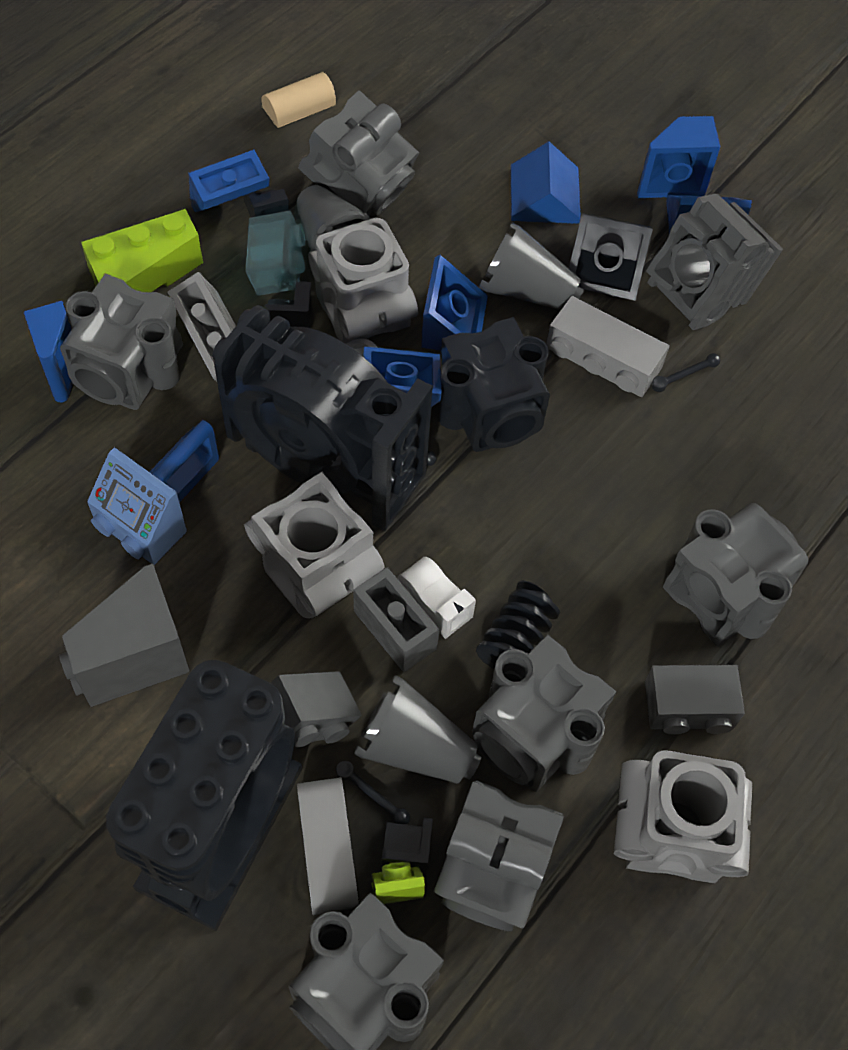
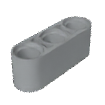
(327, 846)

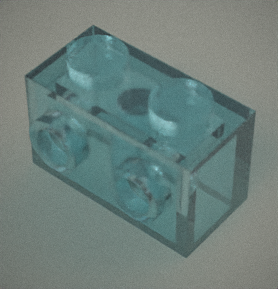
(274, 252)

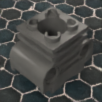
(712, 260)

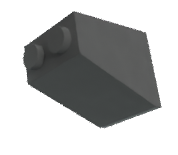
(124, 642)

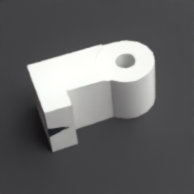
(438, 596)

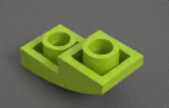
(398, 883)

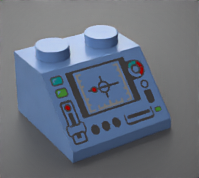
(135, 508)

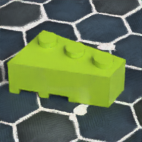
(146, 252)

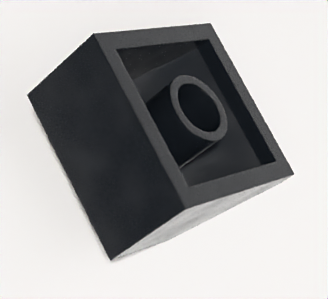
(610, 255)

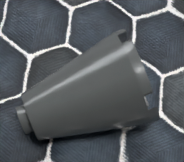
(324, 212)
(530, 273)
(417, 737)

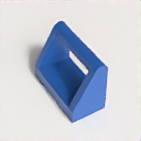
(226, 180)
(48, 330)
(188, 460)

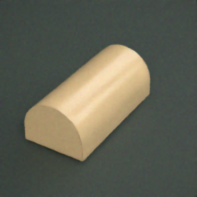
(299, 99)

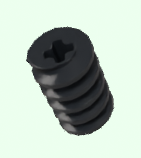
(519, 623)

